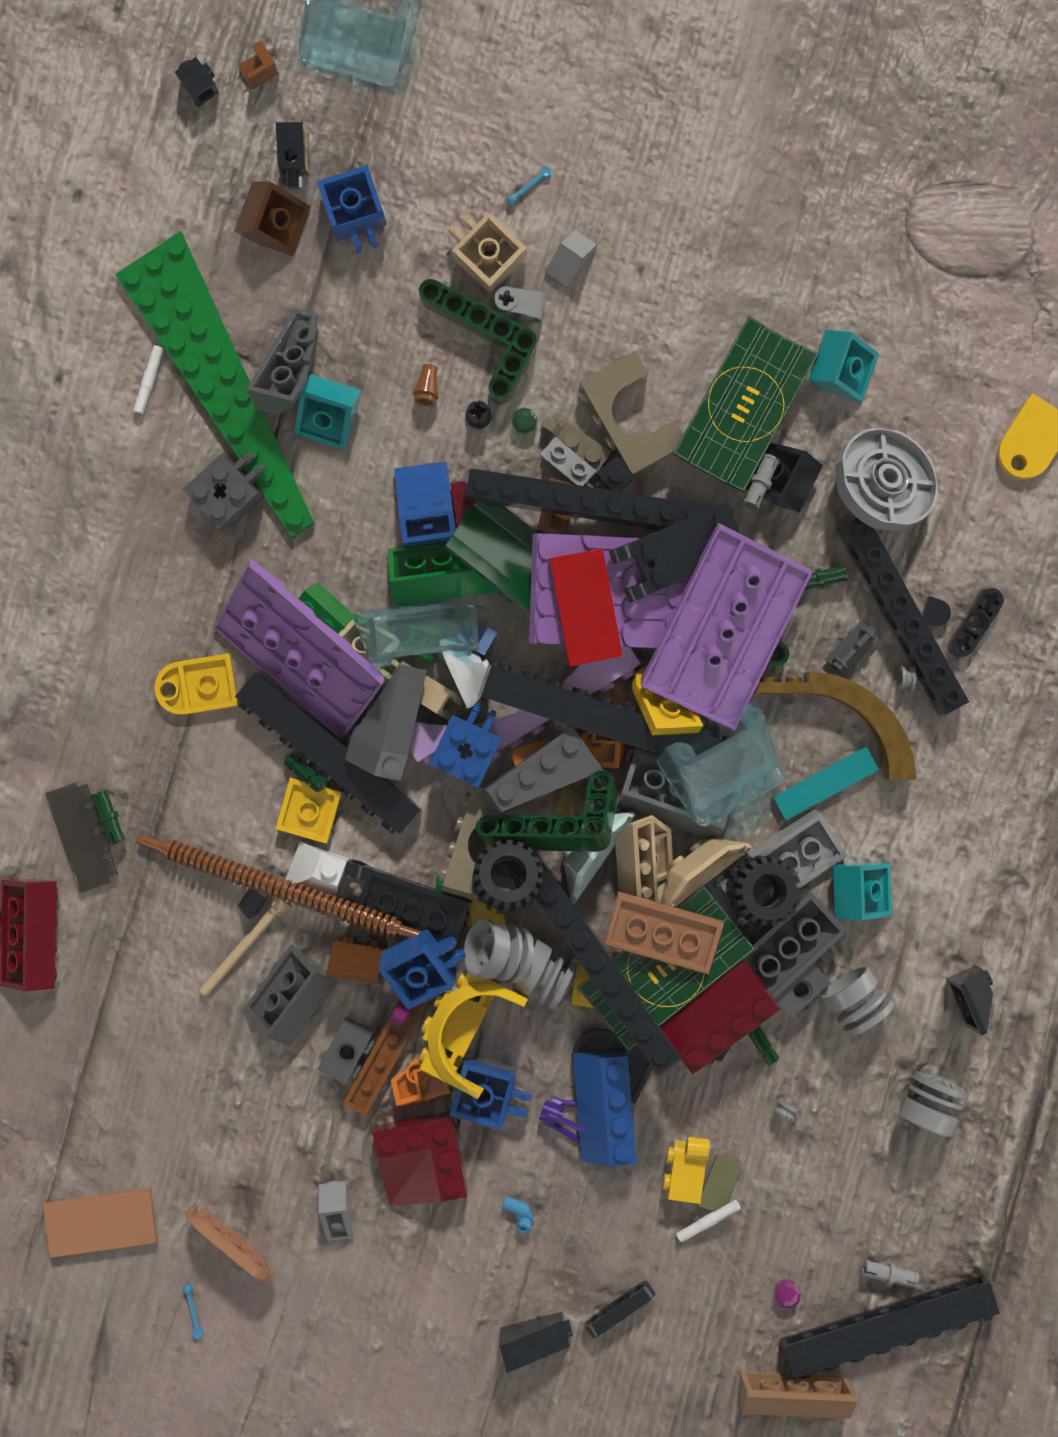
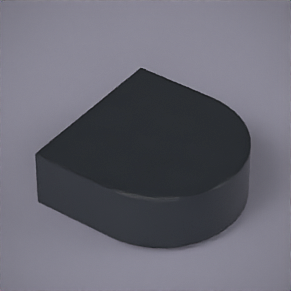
(936, 612)

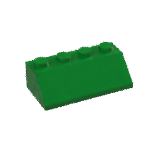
(431, 575)

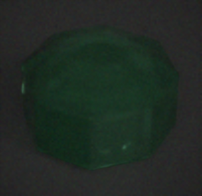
(524, 421)

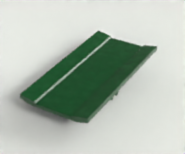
(497, 549)

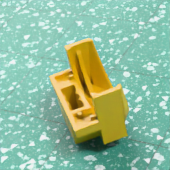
(456, 1026)

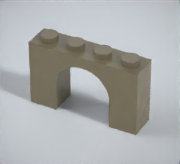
(602, 390)
(458, 876)

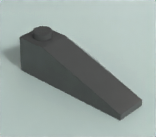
(286, 365)
(386, 732)

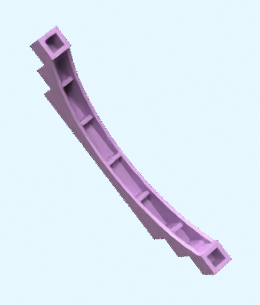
(511, 728)

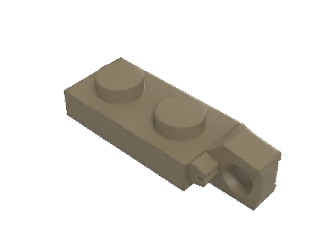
(578, 442)

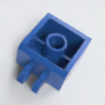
(352, 220)
(482, 744)
(420, 967)
(493, 1108)

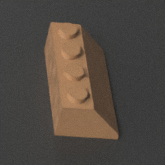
(807, 1398)

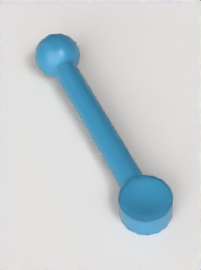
(545, 173)
(198, 1331)

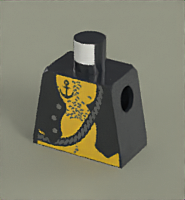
(292, 142)

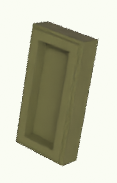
(719, 1182)

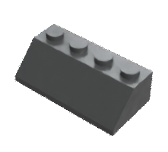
(650, 793)
(793, 945)

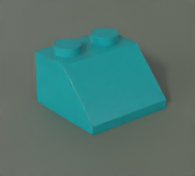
(843, 365)
(327, 411)
(862, 890)

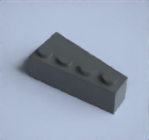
(550, 767)

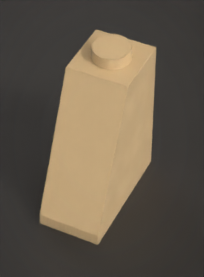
(441, 699)

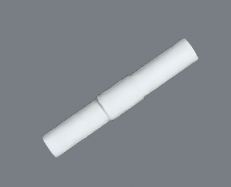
(148, 379)
(708, 1220)

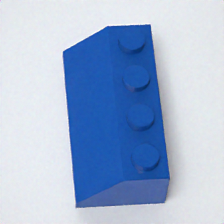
(605, 1107)

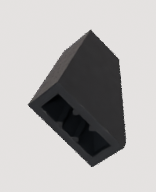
(534, 1340)

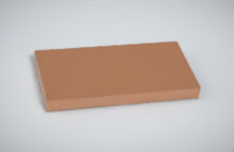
(663, 933)
(100, 1222)

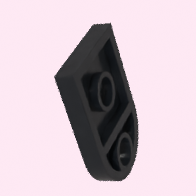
(606, 1040)

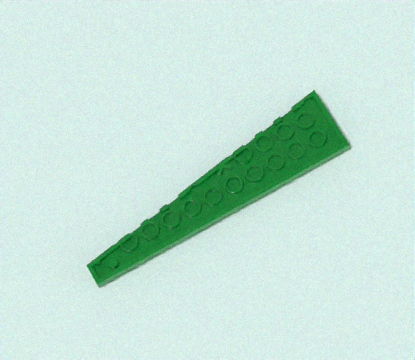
(188, 325)

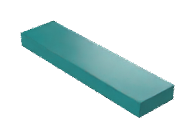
(825, 783)

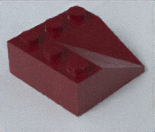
(421, 1160)

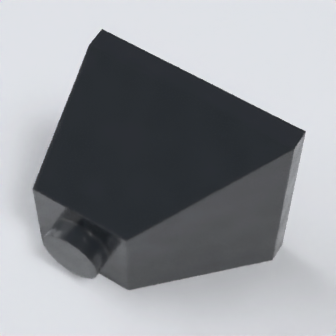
(973, 997)

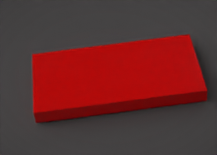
(585, 607)

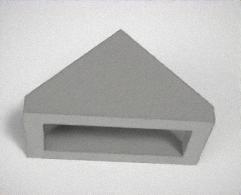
(570, 258)

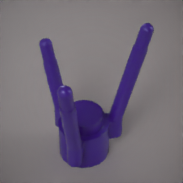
(553, 1116)

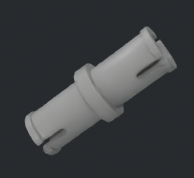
(761, 481)
(890, 1274)

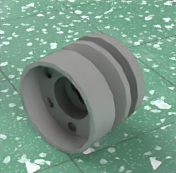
(498, 951)
(547, 976)
(860, 1005)
(933, 1103)

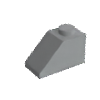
(335, 1210)

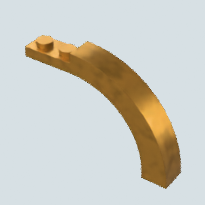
(887, 730)

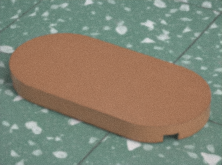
(229, 1243)

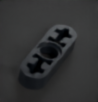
(971, 642)
(619, 1309)

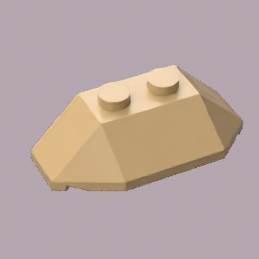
(644, 858)
(700, 867)

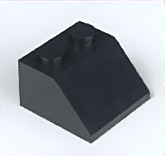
(791, 478)

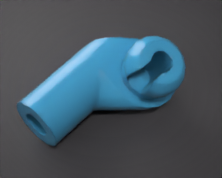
(522, 1213)

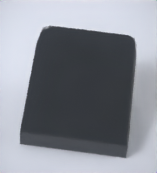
(252, 903)

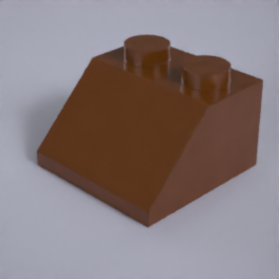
(272, 217)
(356, 959)

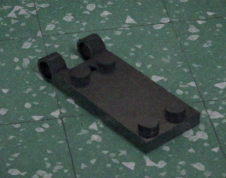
(672, 550)
(411, 902)

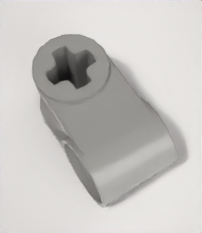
(522, 304)

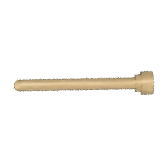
(276, 908)

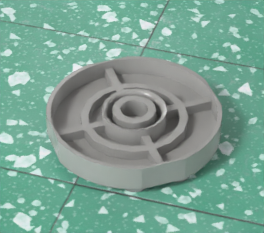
(886, 479)

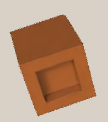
(259, 67)

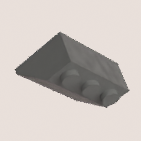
(289, 996)

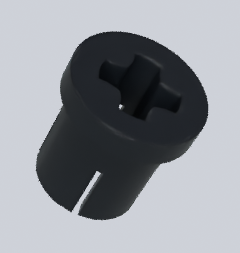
(471, 418)

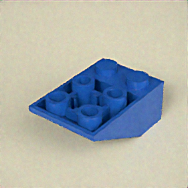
(424, 504)

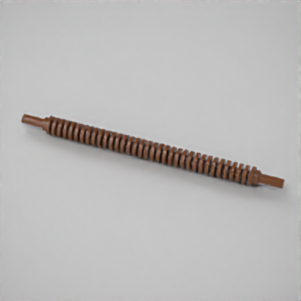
(277, 886)

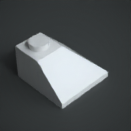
(467, 674)
(317, 868)

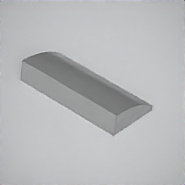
(806, 847)

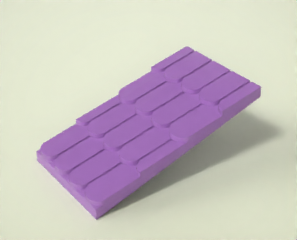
(638, 622)
(725, 626)
(298, 650)

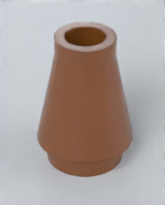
(426, 388)

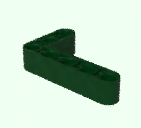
(485, 330)
(556, 827)

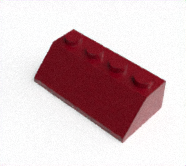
(28, 934)
(720, 1016)

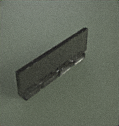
(76, 832)

